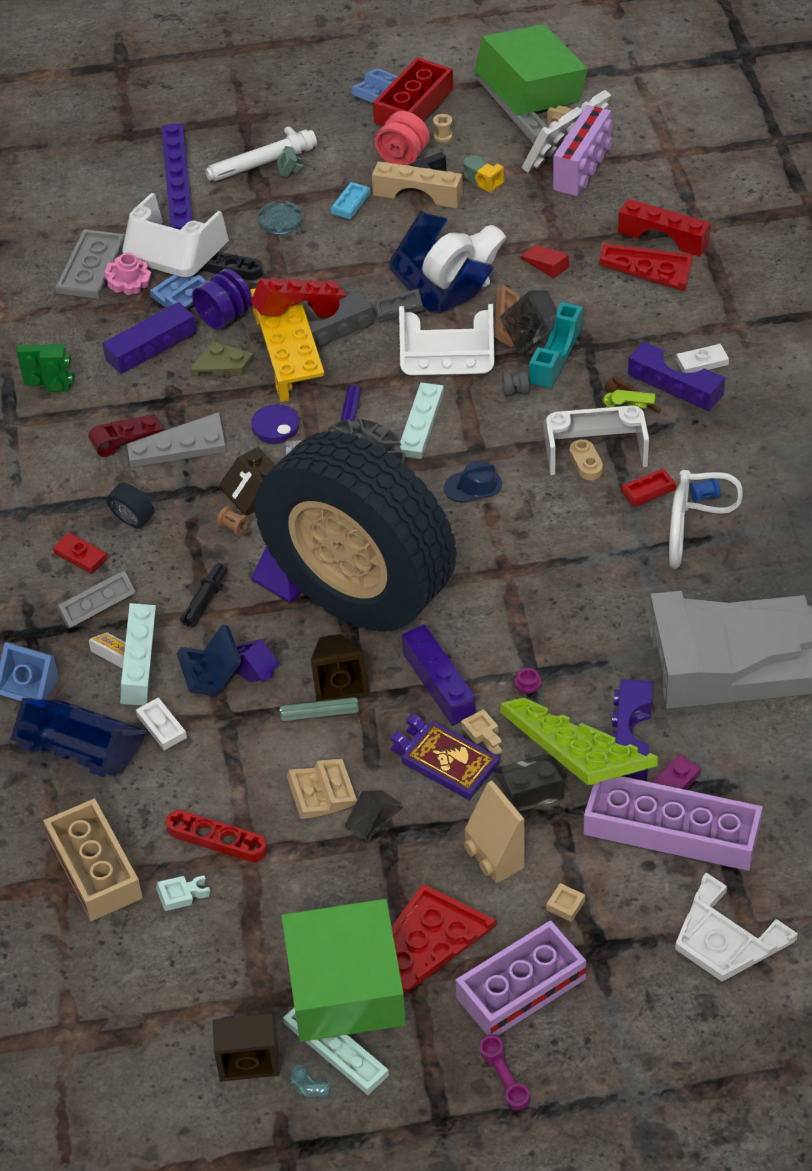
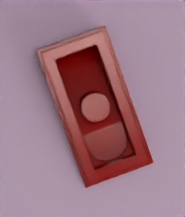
(546, 260)

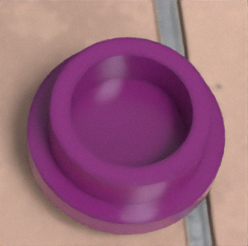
(528, 680)

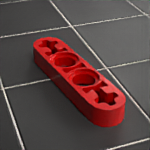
(218, 832)

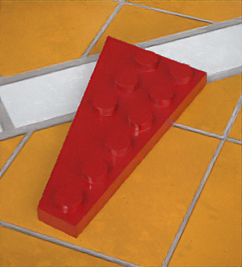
(433, 933)

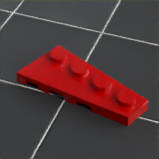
(653, 265)

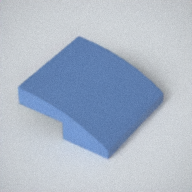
(374, 84)
(176, 290)

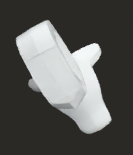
(452, 250)

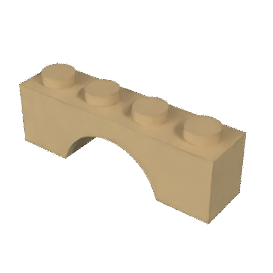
(442, 186)

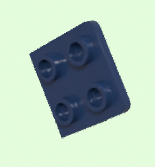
(210, 669)

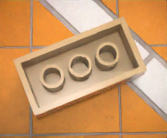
(93, 859)

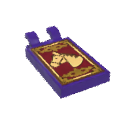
(444, 756)

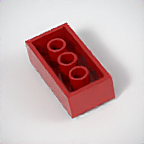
(415, 90)

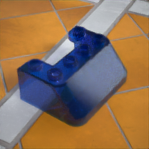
(77, 732)

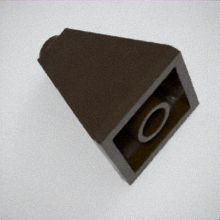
(338, 669)

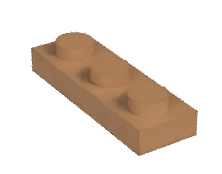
(504, 300)

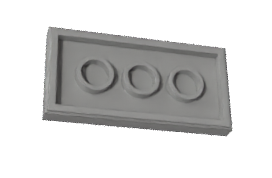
(87, 264)

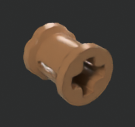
(235, 526)

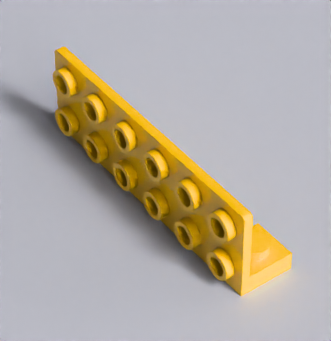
(289, 347)

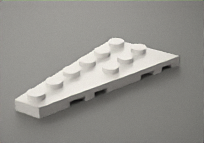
(552, 137)

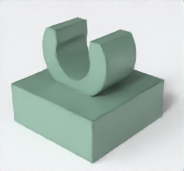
(288, 162)

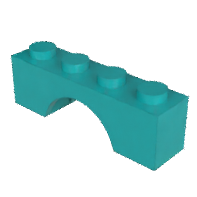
(548, 362)

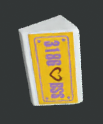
(109, 648)

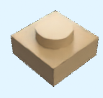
(565, 902)

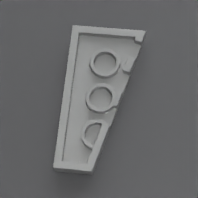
(181, 442)

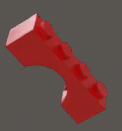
(688, 232)
(276, 295)

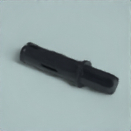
(208, 588)

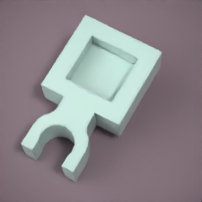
(178, 893)

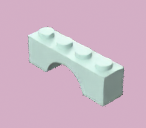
(137, 654)

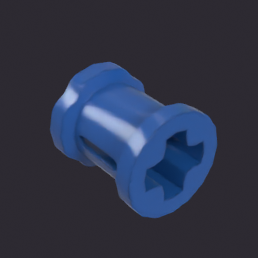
(704, 490)

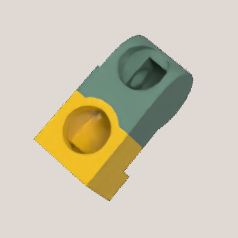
(483, 174)

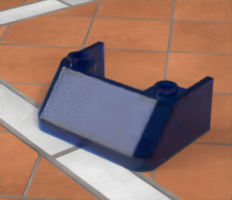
(409, 260)

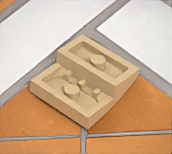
(321, 788)

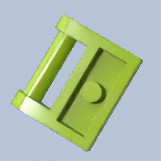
(628, 398)

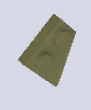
(222, 360)

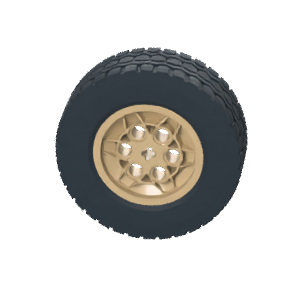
(356, 530)

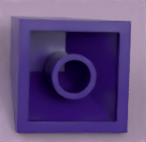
(273, 579)

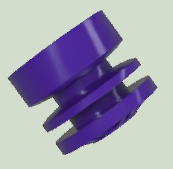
(222, 299)

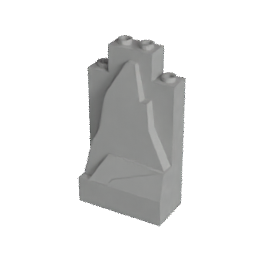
(731, 649)

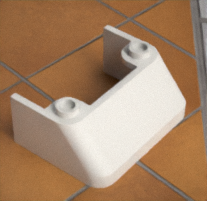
(171, 249)
(595, 423)

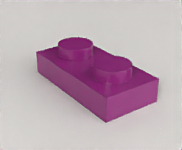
(678, 774)

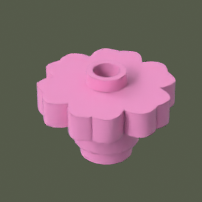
(127, 274)

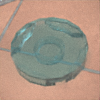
(280, 218)

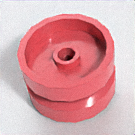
(402, 138)

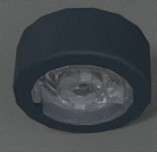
(130, 505)

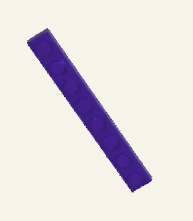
(176, 175)

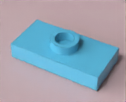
(350, 200)

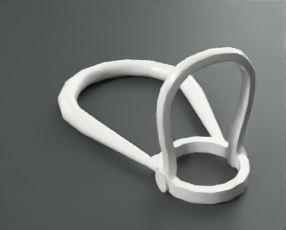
(681, 504)

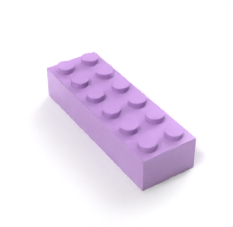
(674, 821)

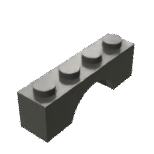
(352, 315)

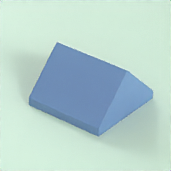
(26, 673)

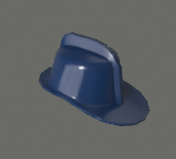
(474, 482)

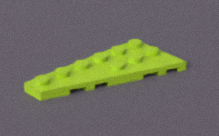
(580, 748)

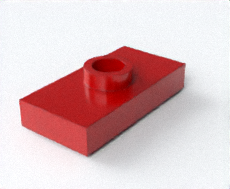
(648, 487)
(80, 553)

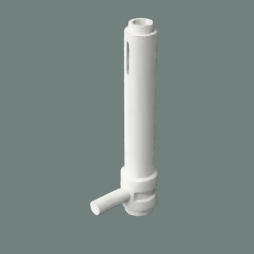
(300, 141)

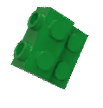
(46, 366)

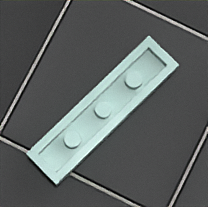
(421, 419)
(346, 1057)

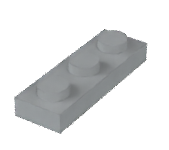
(95, 599)

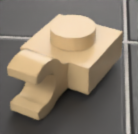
(483, 728)

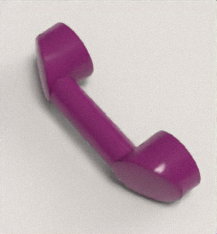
(493, 1053)

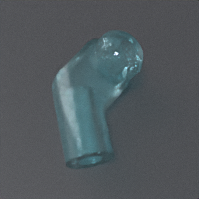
(305, 1085)

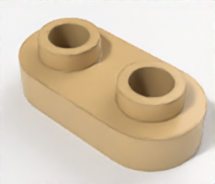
(586, 460)

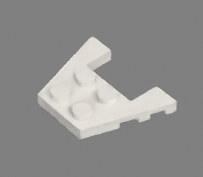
(721, 944)

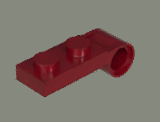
(108, 436)

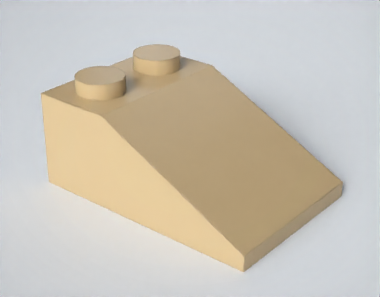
(496, 835)

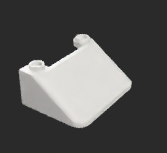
(446, 350)

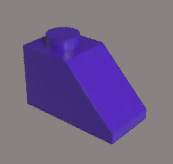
(256, 661)

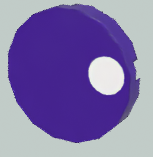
(275, 423)

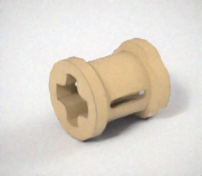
(442, 125)

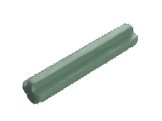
(319, 709)

